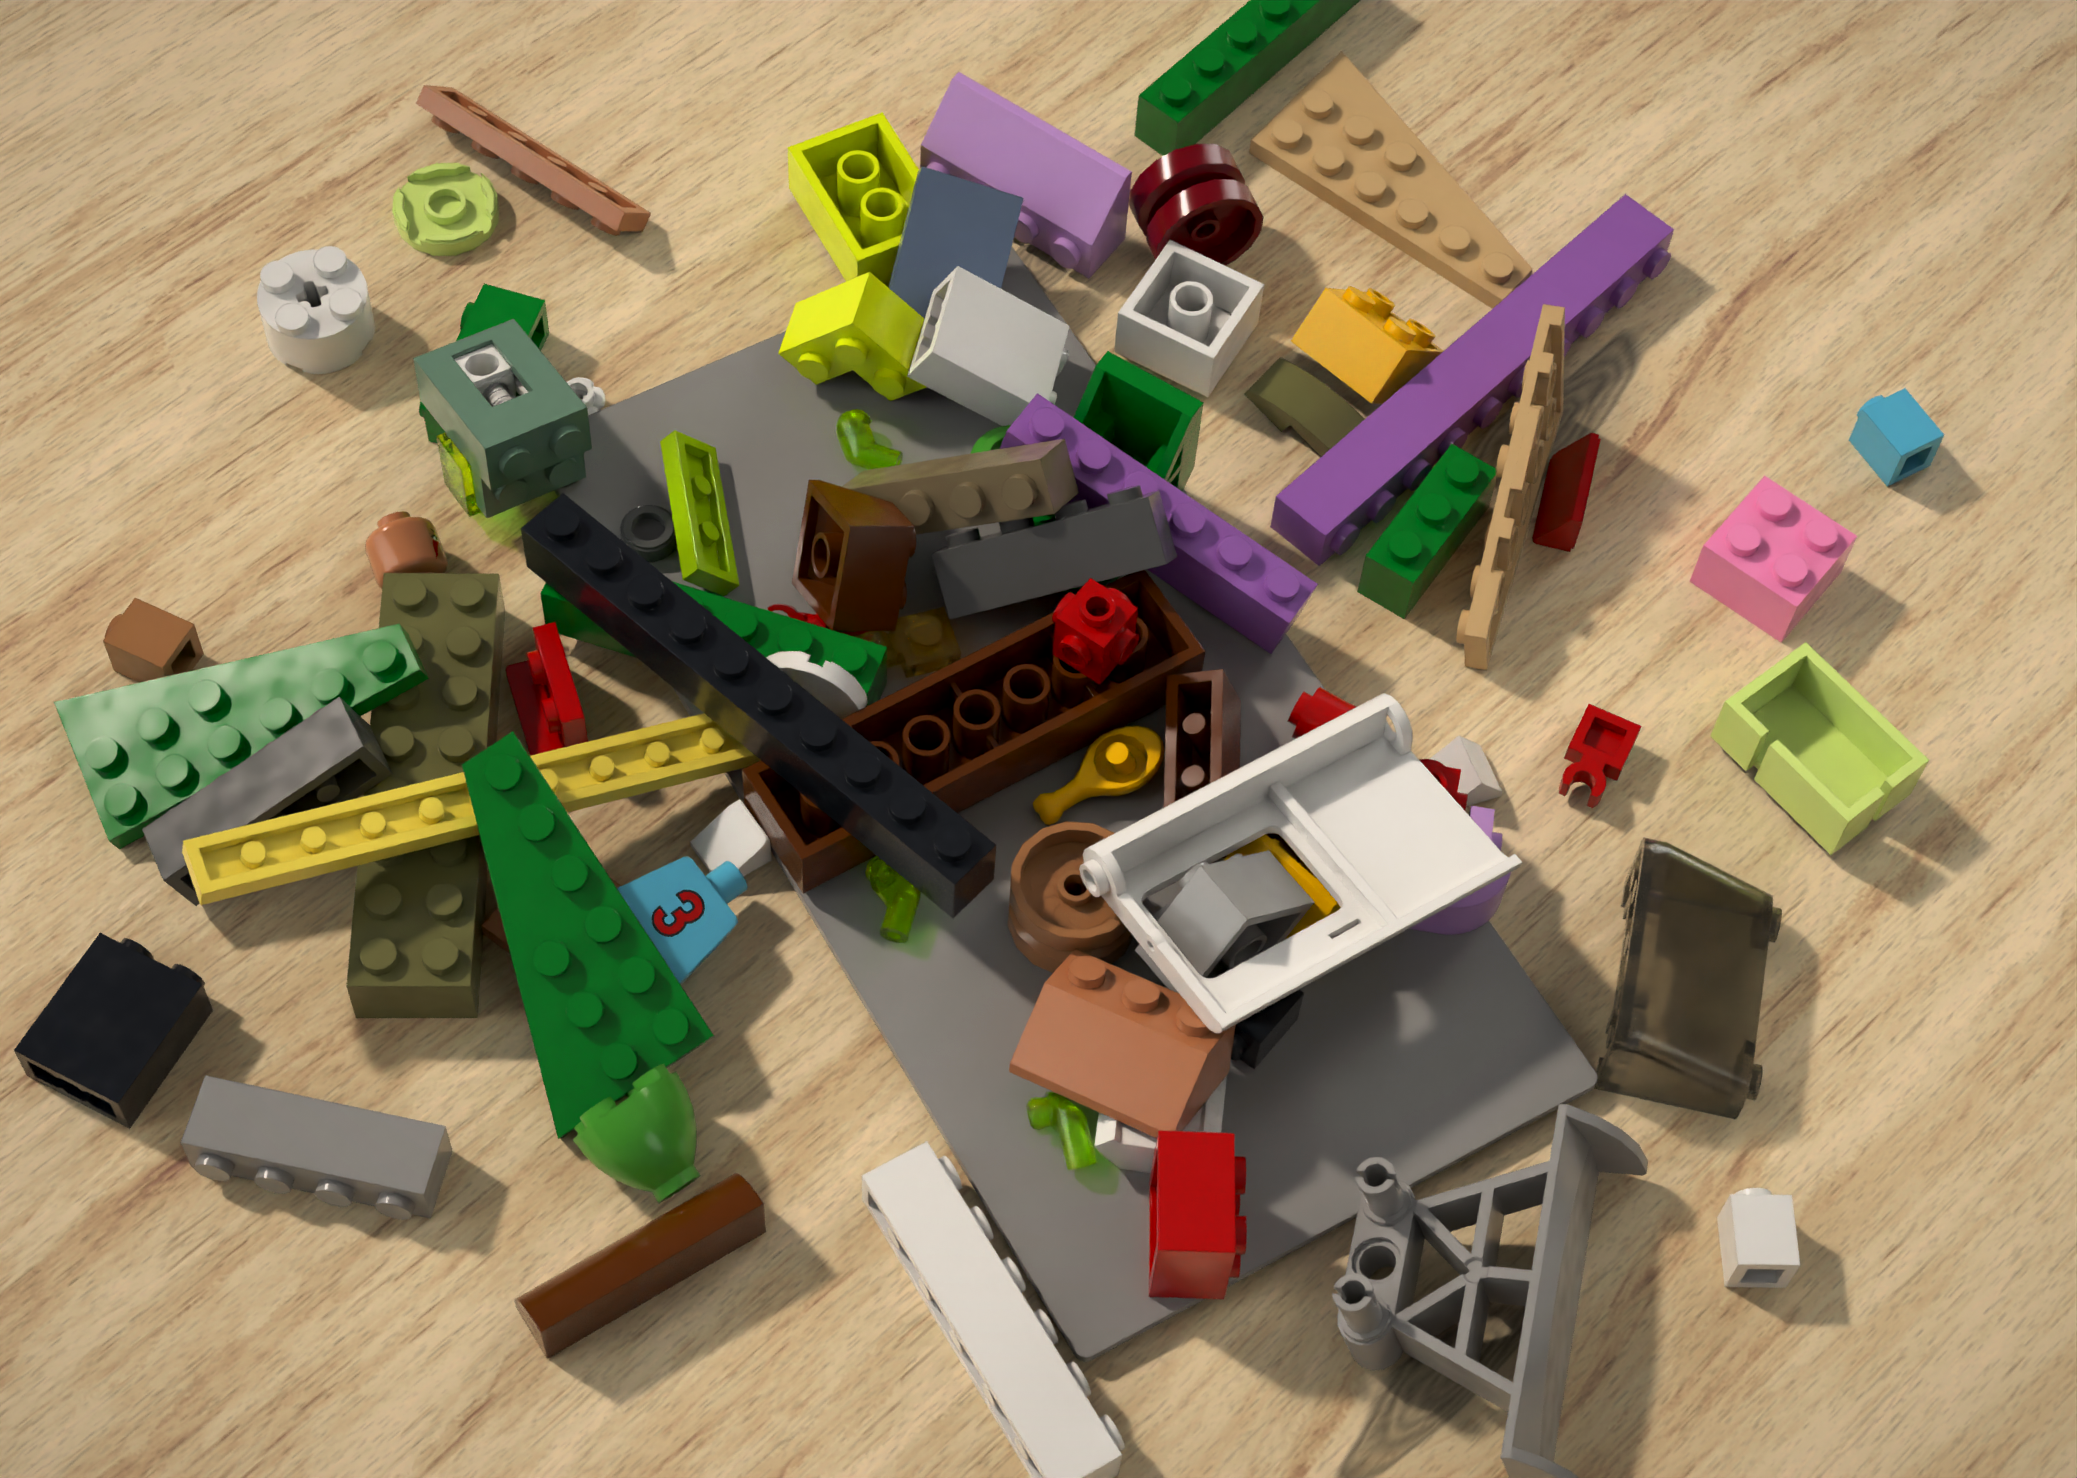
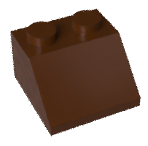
(853, 558)

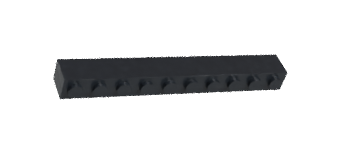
(760, 706)

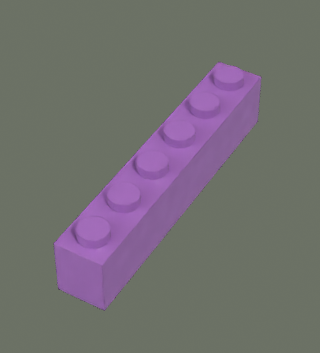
(1213, 561)

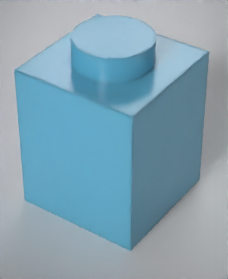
(1895, 436)

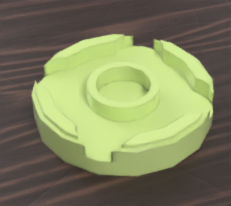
(445, 209)

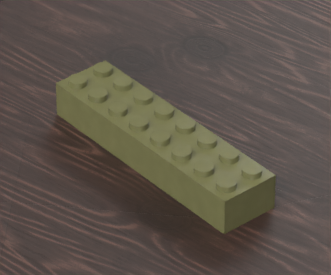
(424, 910)

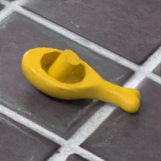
(1111, 767)

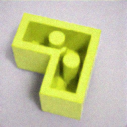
(855, 329)

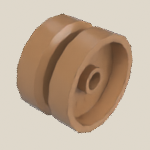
(1052, 906)

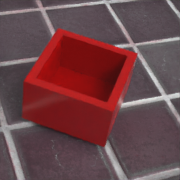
(1195, 1215)

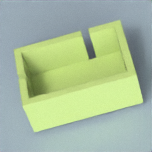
(1818, 747)

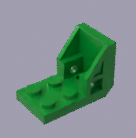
(1143, 419)

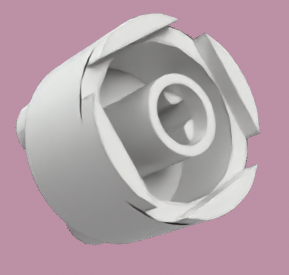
(315, 310)

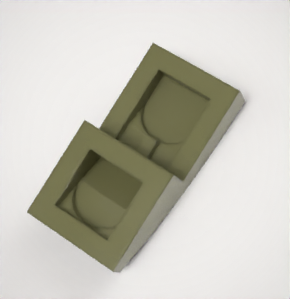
(1299, 399)

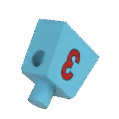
(685, 910)

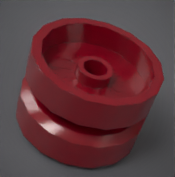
(1197, 202)

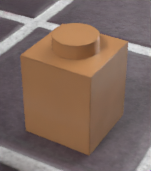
(151, 643)

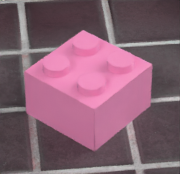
(1772, 558)

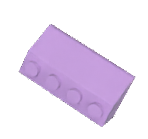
(1070, 192)

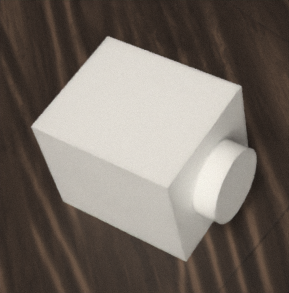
(1758, 1239)

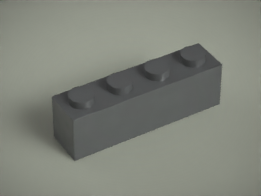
(1054, 553)
(306, 768)

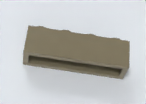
(976, 486)

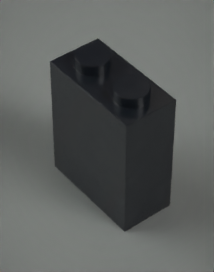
(115, 1028)

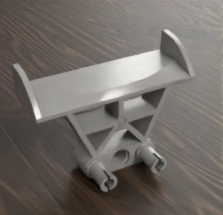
(1391, 1230)

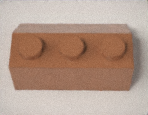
(1121, 1046)

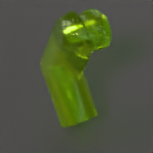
(859, 443)
(899, 898)
(1068, 1122)

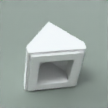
(1476, 774)

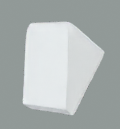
(733, 838)

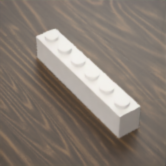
(988, 1320)

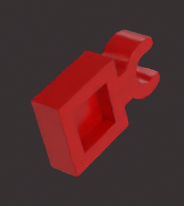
(1598, 751)

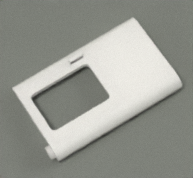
(1355, 815)

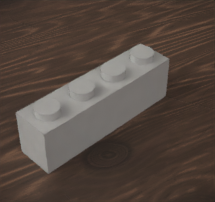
(316, 1148)

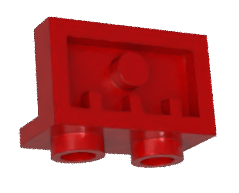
(546, 695)

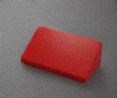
(1566, 494)

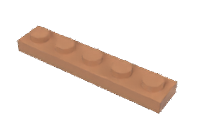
(533, 160)

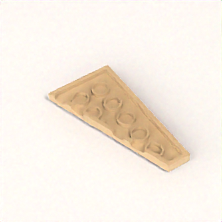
(1371, 166)
(1521, 470)

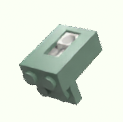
(506, 415)

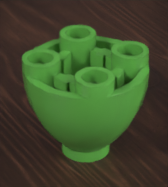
(646, 1138)

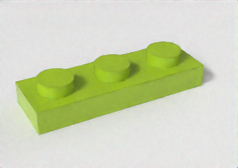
(699, 513)

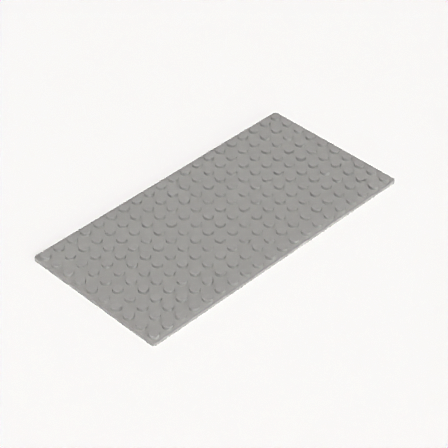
(1392, 1056)

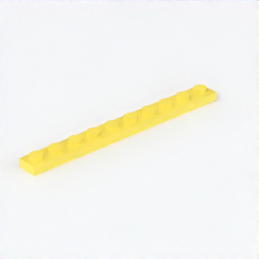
(442, 811)

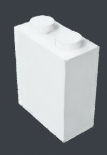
(988, 348)

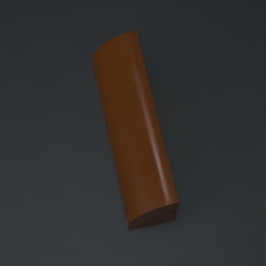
(642, 1264)

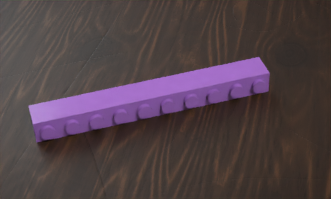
(1467, 383)

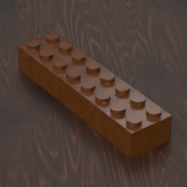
(983, 726)

